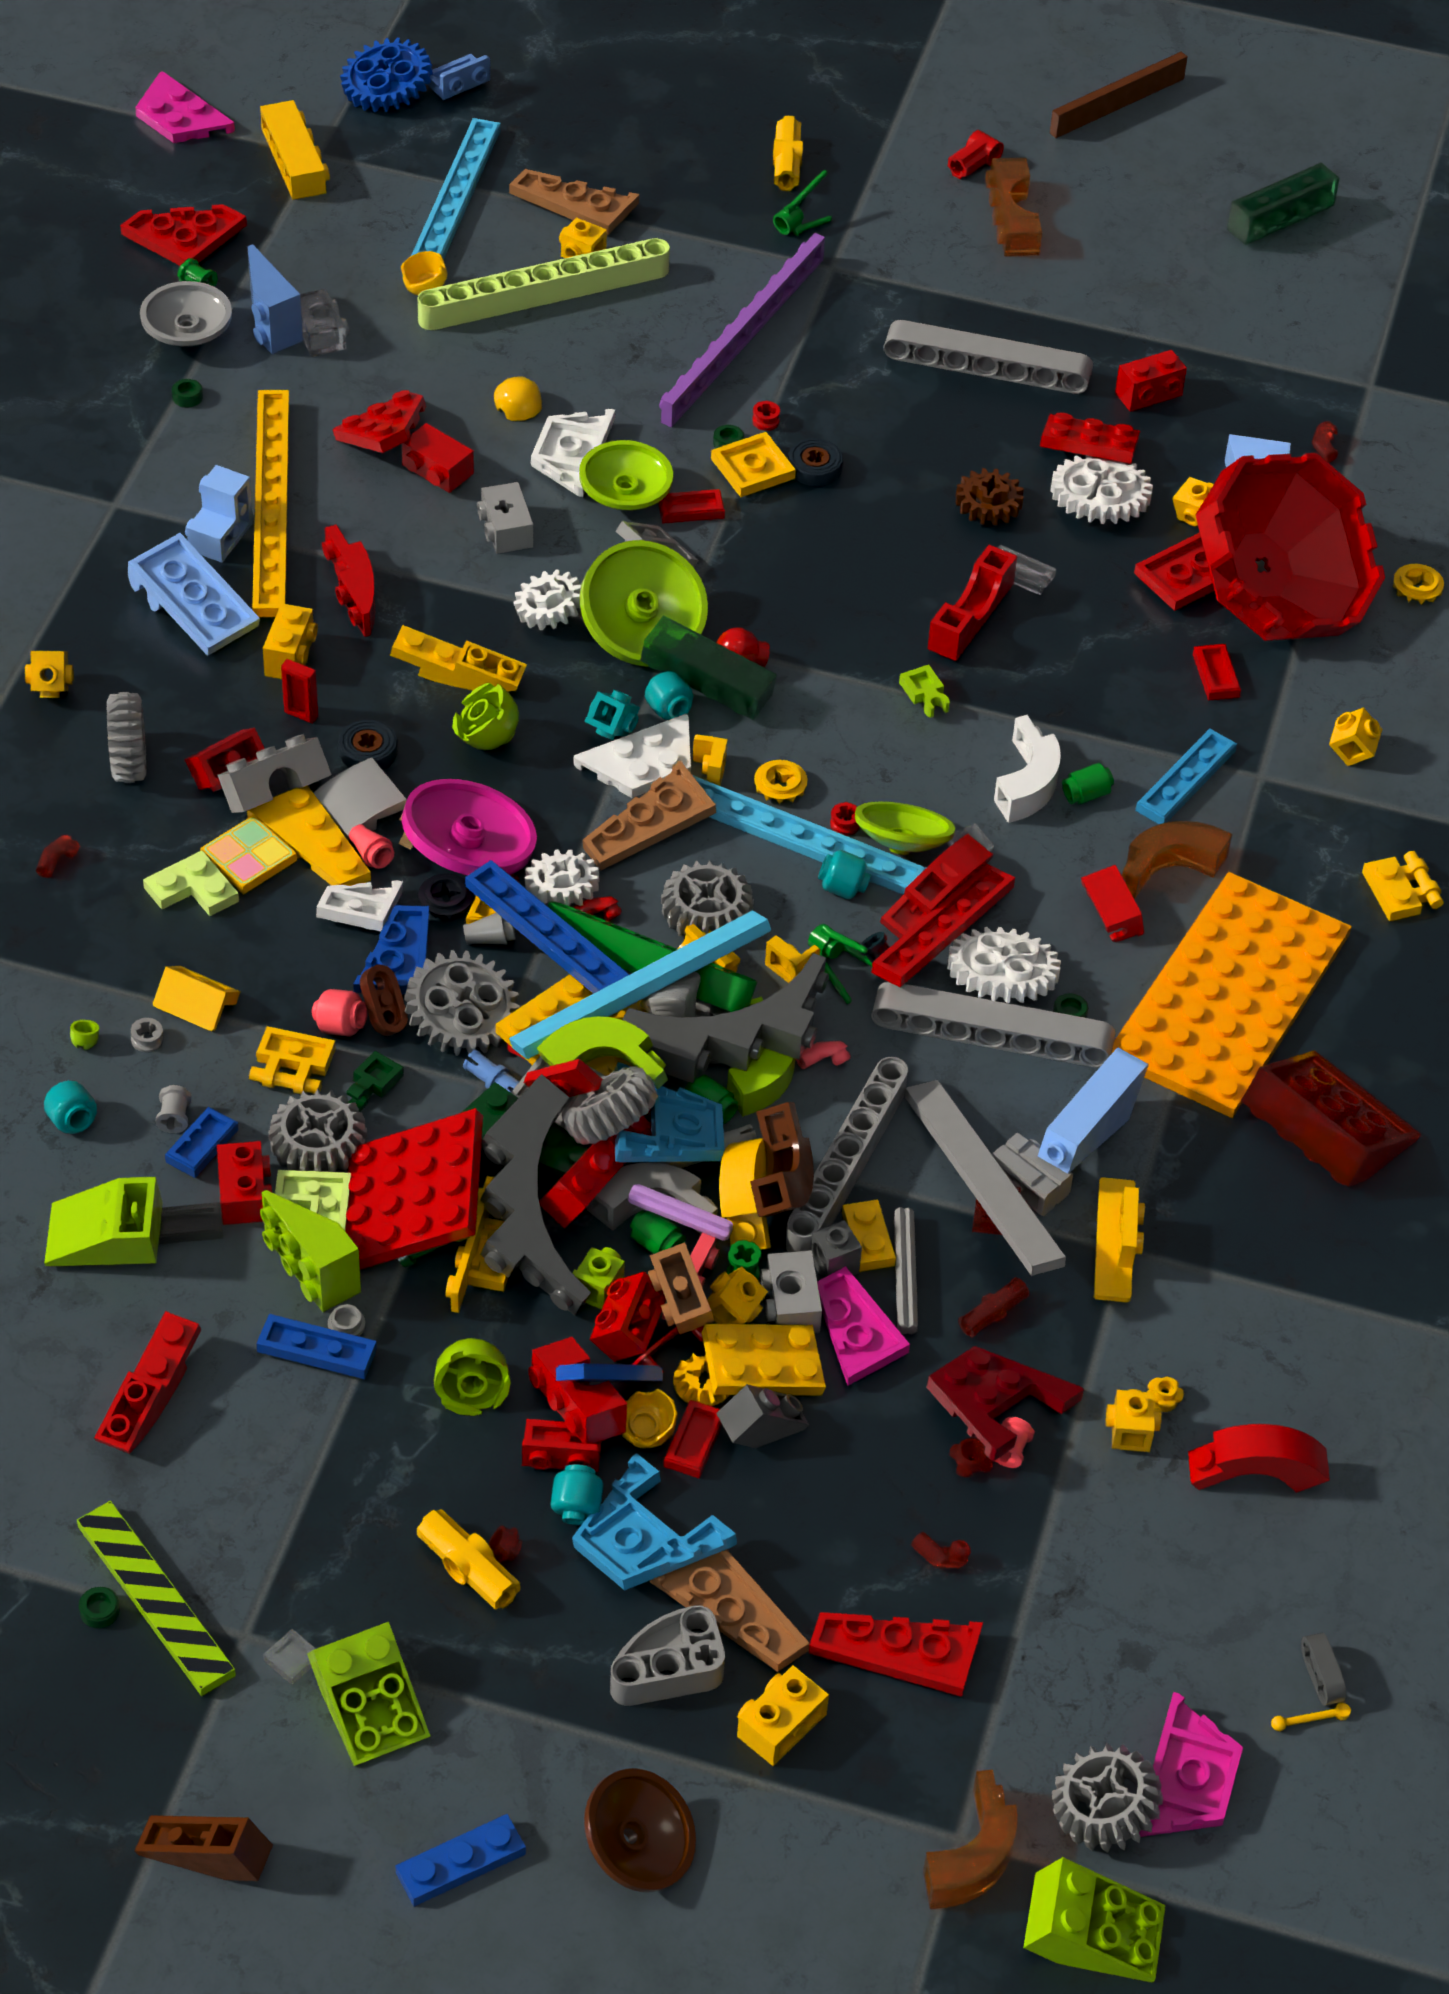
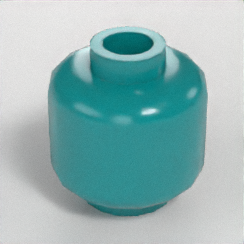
(669, 695)
(844, 874)
(70, 1107)
(576, 1493)

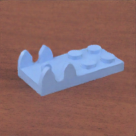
(191, 593)

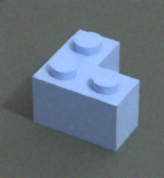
(224, 513)

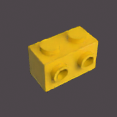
(289, 638)
(782, 1714)

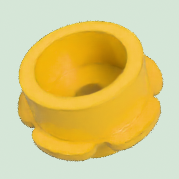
(1169, 1400)

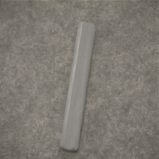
(905, 1271)

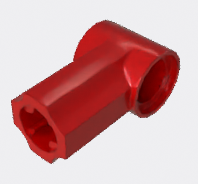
(978, 151)

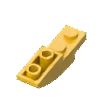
(454, 665)

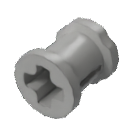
(173, 1109)

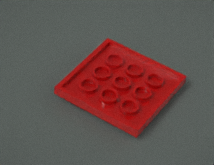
(415, 1188)

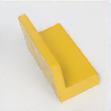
(193, 996)

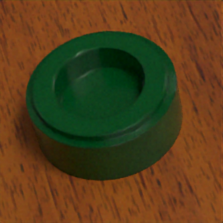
(187, 393)
(727, 434)
(1071, 1004)
(99, 1607)

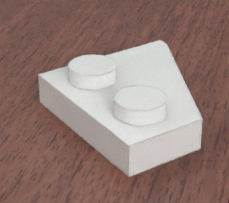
(359, 904)

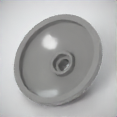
(186, 313)

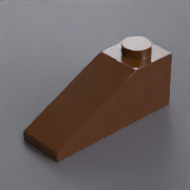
(208, 1845)

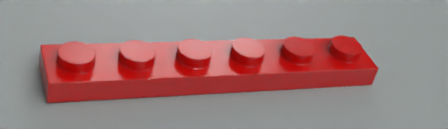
(942, 925)

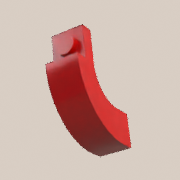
(1260, 1450)

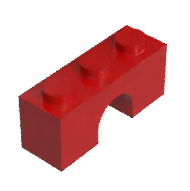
(588, 1410)

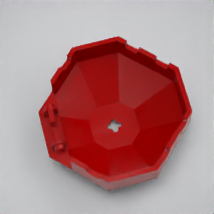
(1308, 533)

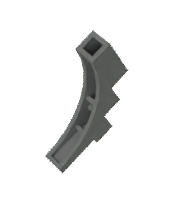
(738, 1037)
(513, 1196)

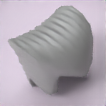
(675, 999)

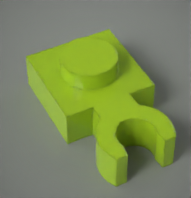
(925, 687)

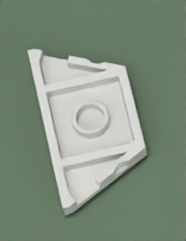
(566, 442)
(641, 757)

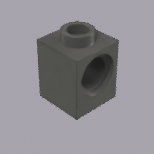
(835, 1248)

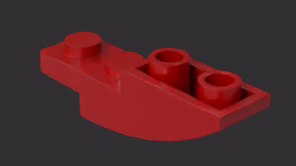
(354, 578)
(936, 884)
(150, 1386)

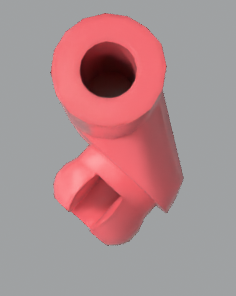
(822, 1050)

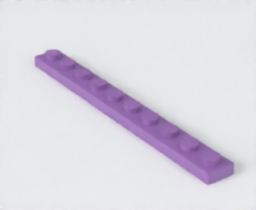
(742, 330)

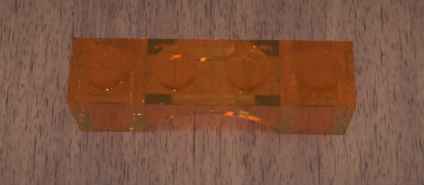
(1017, 228)

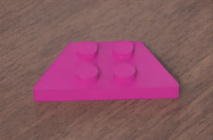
(179, 112)
(1195, 1771)

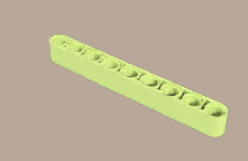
(543, 284)

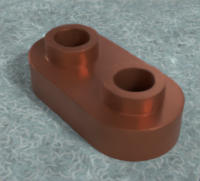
(385, 1000)

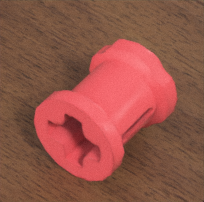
(1024, 1433)

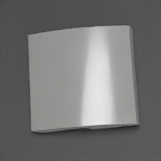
(360, 797)

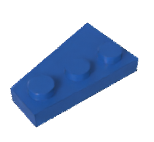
(401, 944)

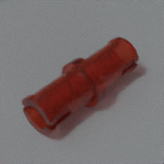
(993, 1307)

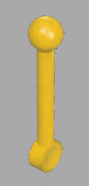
(1341, 1712)

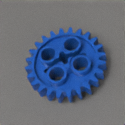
(386, 74)

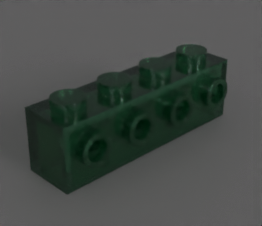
(1283, 203)
(708, 667)

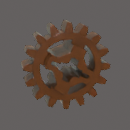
(989, 496)

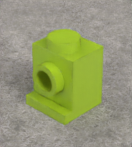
(598, 1273)

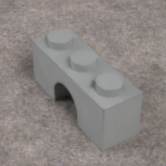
(248, 782)

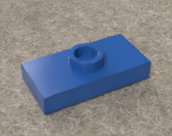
(200, 1142)

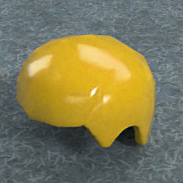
(423, 272)
(518, 398)
(650, 1419)

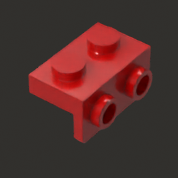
(554, 1446)

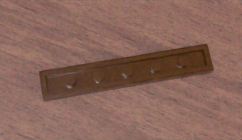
(1118, 94)

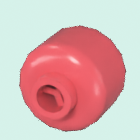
(339, 1012)

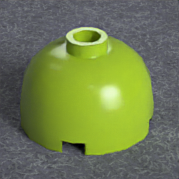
(488, 717)
(471, 1376)

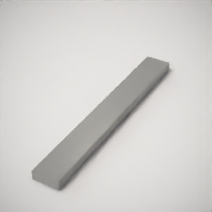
(985, 1178)

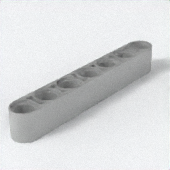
(988, 356)
(993, 1024)
(849, 1152)

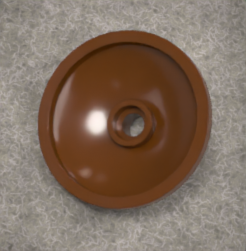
(653, 1820)

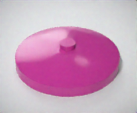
(467, 826)

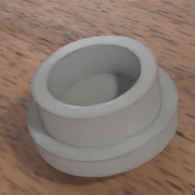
(347, 1319)

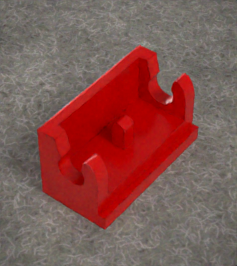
(1114, 903)

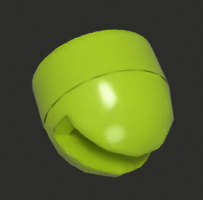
(84, 1033)

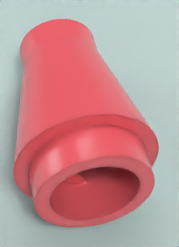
(374, 848)

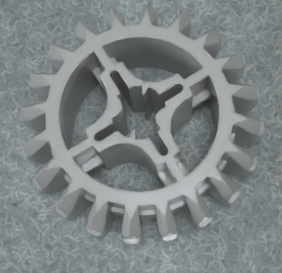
(126, 737)
(706, 893)
(614, 1107)
(320, 1123)
(1114, 1810)

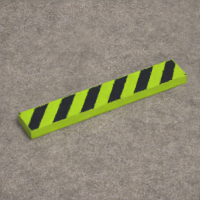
(156, 1598)

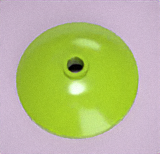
(626, 475)
(904, 826)

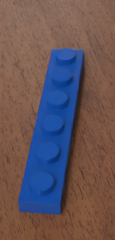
(544, 927)

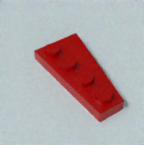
(916, 1652)

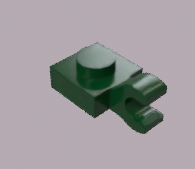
(375, 1076)

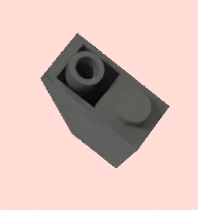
(761, 1416)

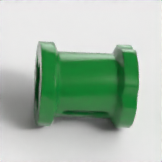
(196, 273)
(746, 1255)

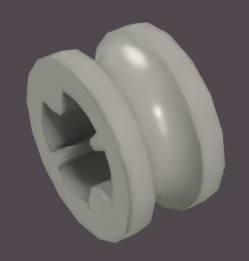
(146, 1025)

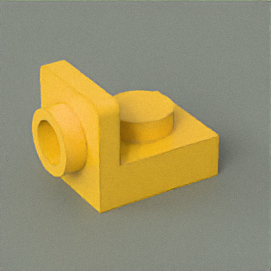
(712, 754)
(785, 958)

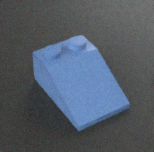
(274, 305)

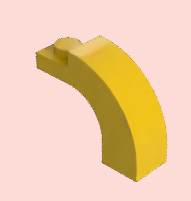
(740, 1165)

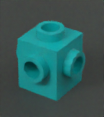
(613, 714)

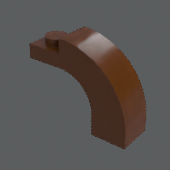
(789, 1162)

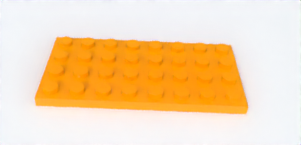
(1231, 992)

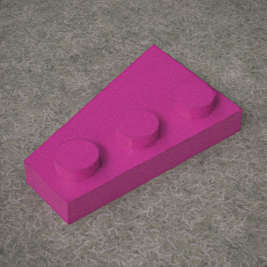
(858, 1327)

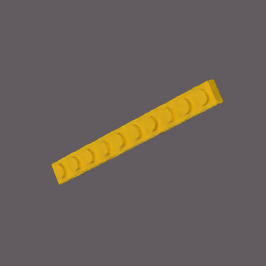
(271, 502)

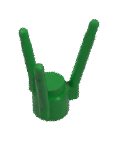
(791, 217)
(831, 946)

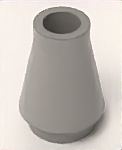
(489, 930)

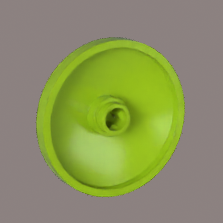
(633, 589)

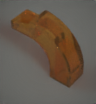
(1175, 844)
(971, 1870)

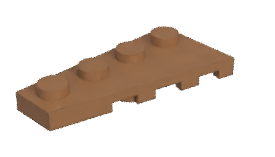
(574, 198)
(661, 812)
(739, 1607)

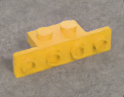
(1117, 1238)
(471, 1265)

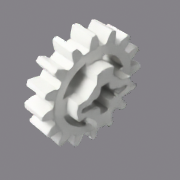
(548, 599)
(562, 878)

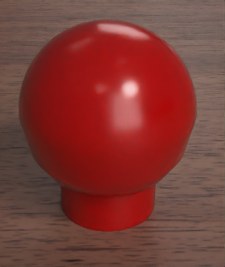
(745, 644)

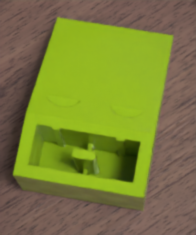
(106, 1225)
(312, 1250)
(369, 1693)
(1093, 1922)

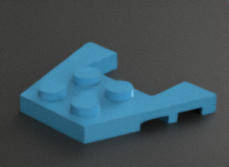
(682, 1130)
(635, 1544)

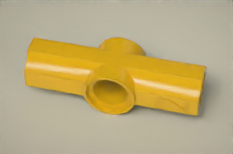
(787, 153)
(468, 1559)

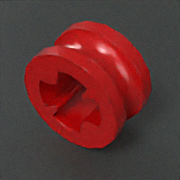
(766, 422)
(839, 825)

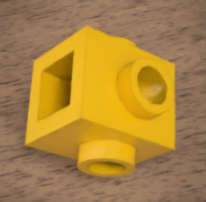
(582, 238)
(1189, 499)
(62, 673)
(1355, 736)
(736, 1297)
(1133, 1420)

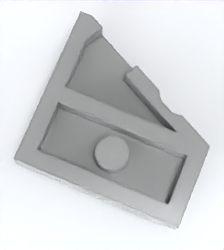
(637, 531)

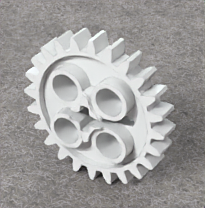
(1101, 489)
(1003, 964)

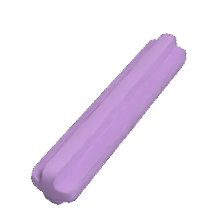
(680, 1212)

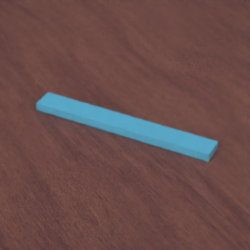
(458, 187)
(806, 836)
(648, 979)

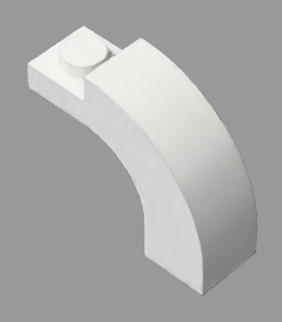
(1032, 787)

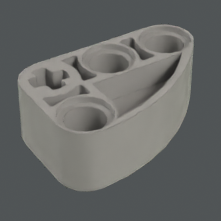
(671, 1646)

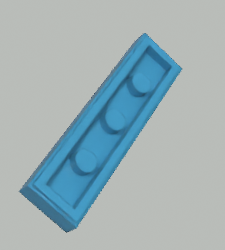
(1186, 777)

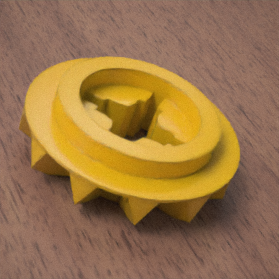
(1412, 574)
(785, 772)
(687, 1382)

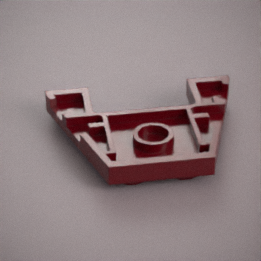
(986, 1384)

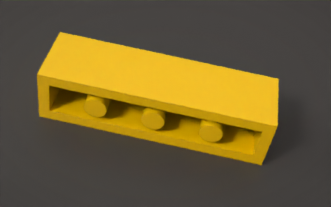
(294, 149)

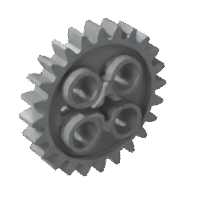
(459, 1001)

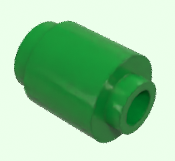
(1087, 784)
(714, 1091)
(655, 1232)

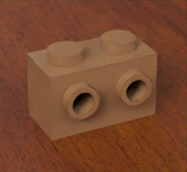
(682, 1289)

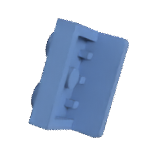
(460, 75)

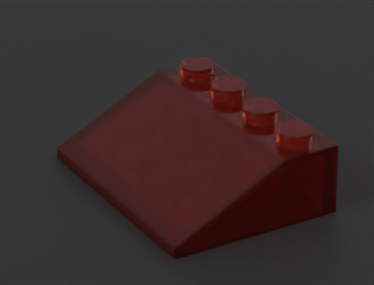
(1328, 1117)

